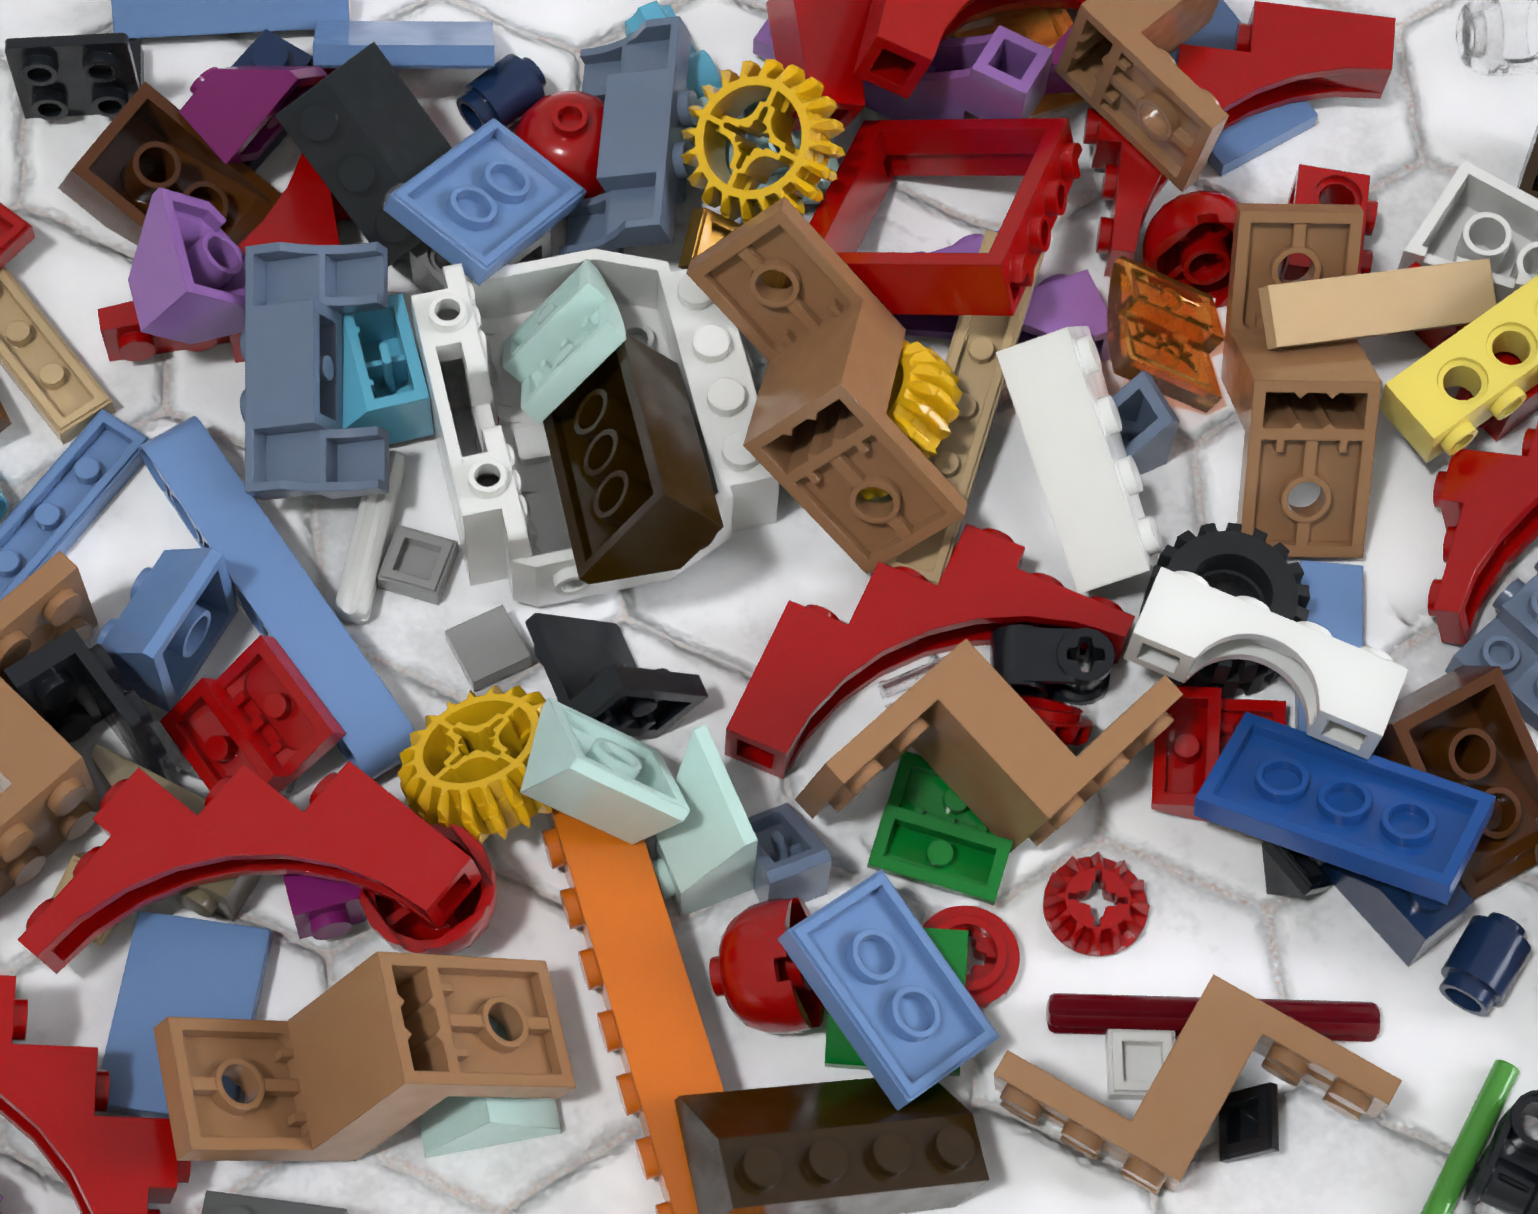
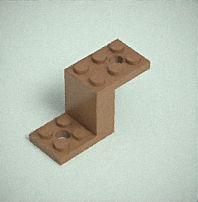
(1126, 73)
(826, 387)
(1301, 407)
(990, 749)
(42, 777)
(362, 1058)
(1195, 1085)

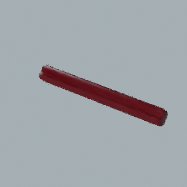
(1101, 1012)

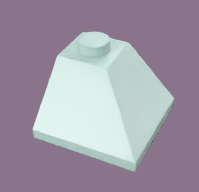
(715, 846)

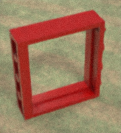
(952, 147)

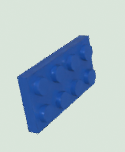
(1345, 808)

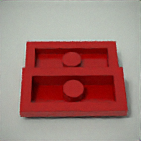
(253, 716)
(1195, 741)

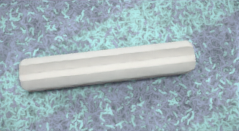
(368, 547)

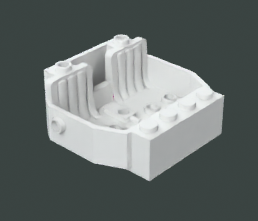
(519, 522)

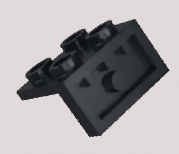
(75, 74)
(599, 677)
(78, 688)

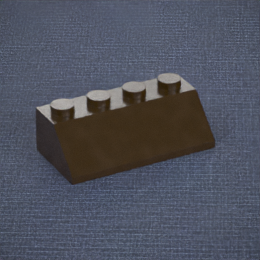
(631, 469)
(829, 1150)

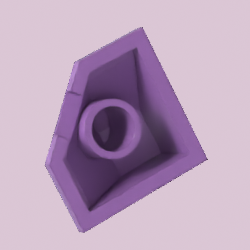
(187, 272)

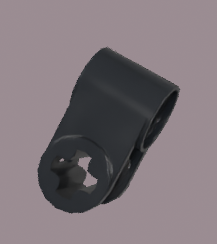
(1047, 659)
(1509, 1165)

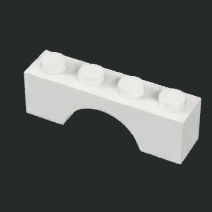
(1341, 687)

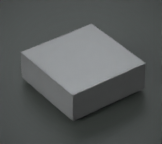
(417, 564)
(488, 648)

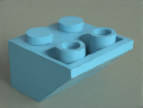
(384, 374)

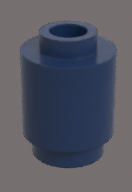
(502, 92)
(1484, 963)

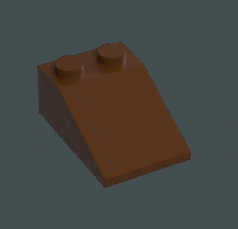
(156, 148)
(1475, 736)

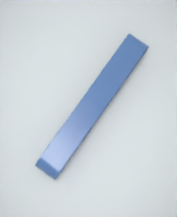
(278, 592)

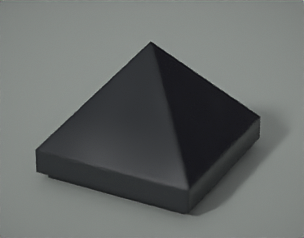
(1292, 872)
(1249, 1123)

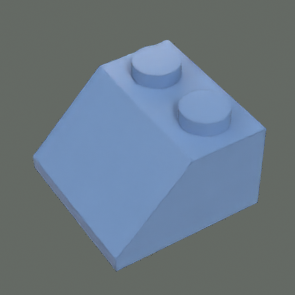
(170, 624)

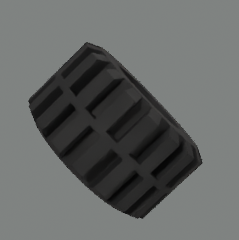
(1238, 567)

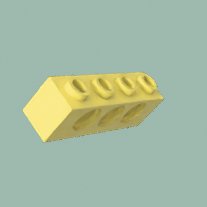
(1417, 396)

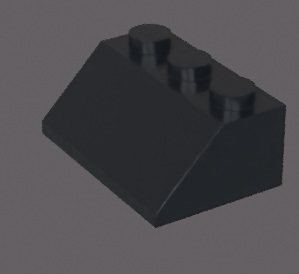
(365, 141)

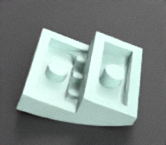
(564, 341)

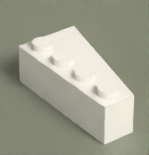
(1480, 220)
(1081, 457)

